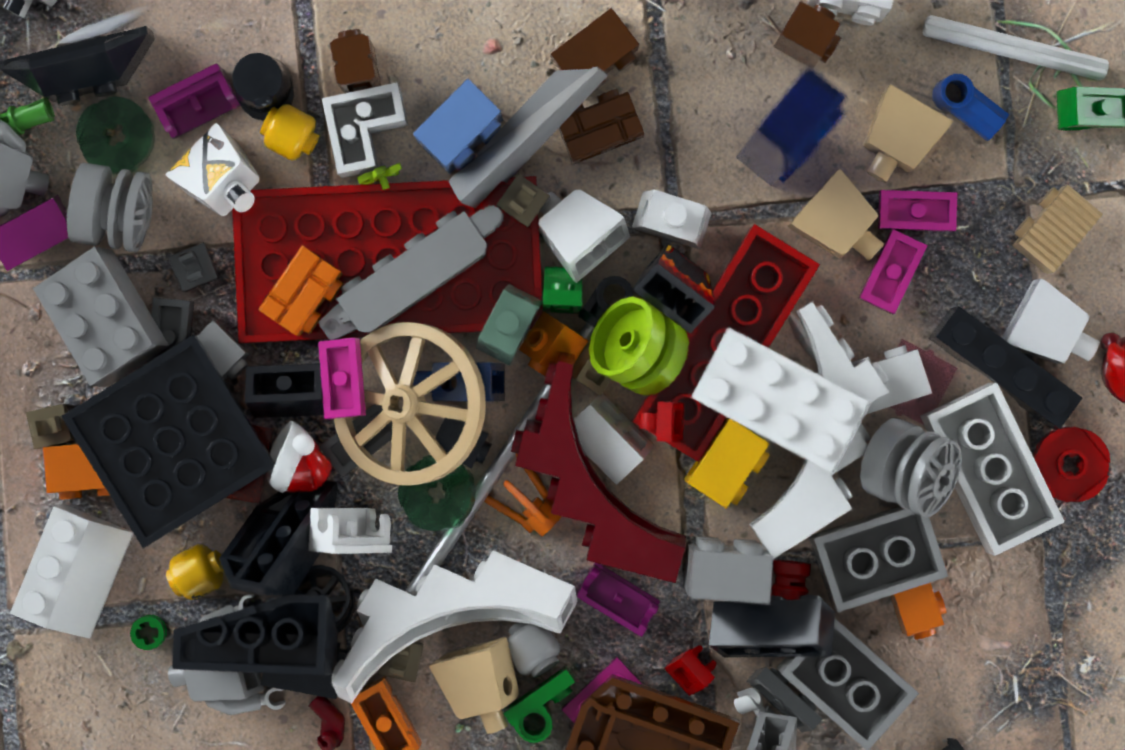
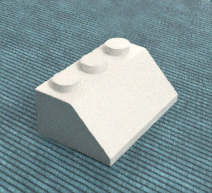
(71, 572)

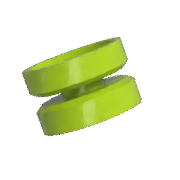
(638, 346)

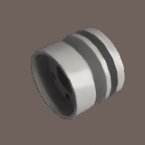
(101, 206)
(910, 467)

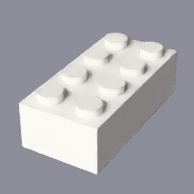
(781, 400)
(997, 470)

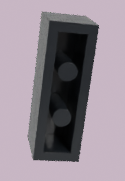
(773, 629)

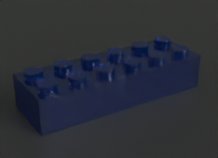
(794, 128)

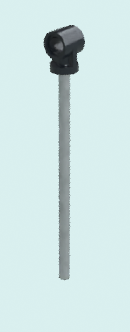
(590, 313)

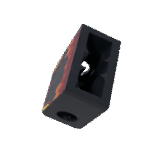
(673, 284)

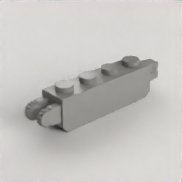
(413, 274)

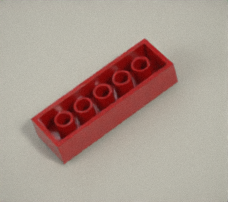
(750, 298)

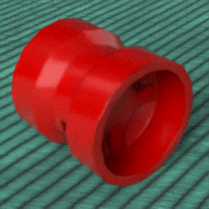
(790, 579)

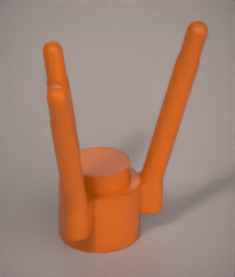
(537, 511)

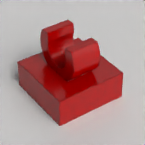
(667, 421)
(690, 672)

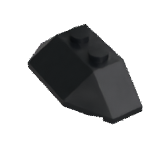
(82, 67)
(273, 544)

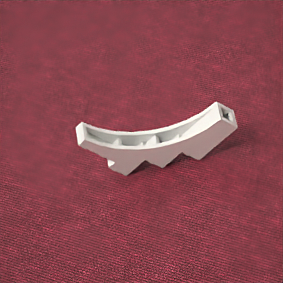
(814, 496)
(443, 599)

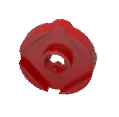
(1092, 465)

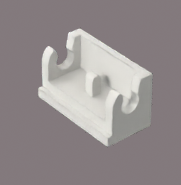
(611, 439)
(348, 531)

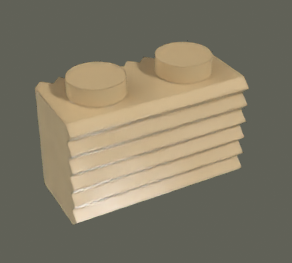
(1056, 228)

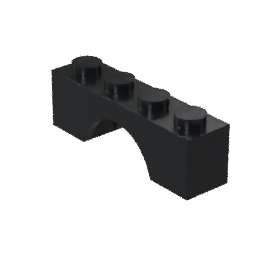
(1004, 364)

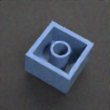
(459, 127)

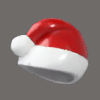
(297, 461)

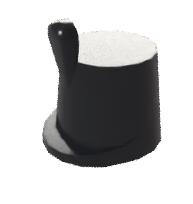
(262, 84)

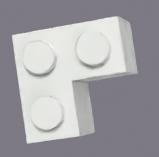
(354, 118)

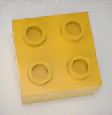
(728, 463)

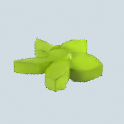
(380, 175)

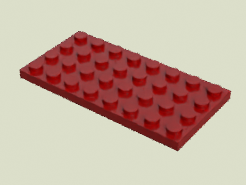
(359, 227)

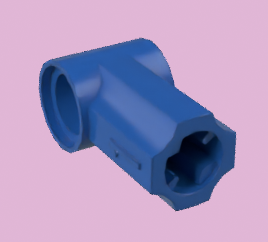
(973, 107)

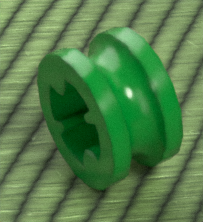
(143, 642)

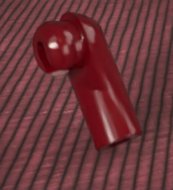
(331, 725)

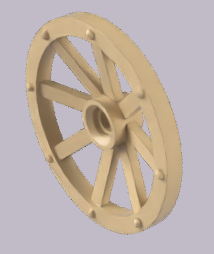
(415, 406)

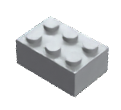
(100, 317)
(877, 557)
(728, 571)
(851, 687)

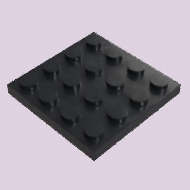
(169, 441)

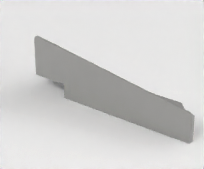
(525, 133)

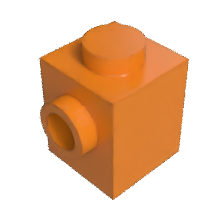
(547, 340)
(919, 611)

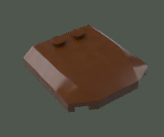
(643, 718)

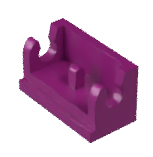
(194, 101)
(33, 232)
(618, 598)

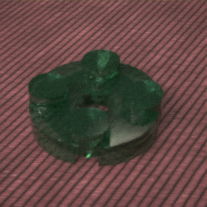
(108, 115)
(449, 511)

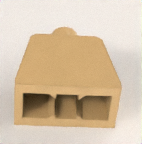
(902, 133)
(838, 219)
(479, 682)

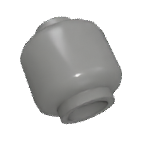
(533, 649)

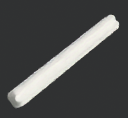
(1015, 47)

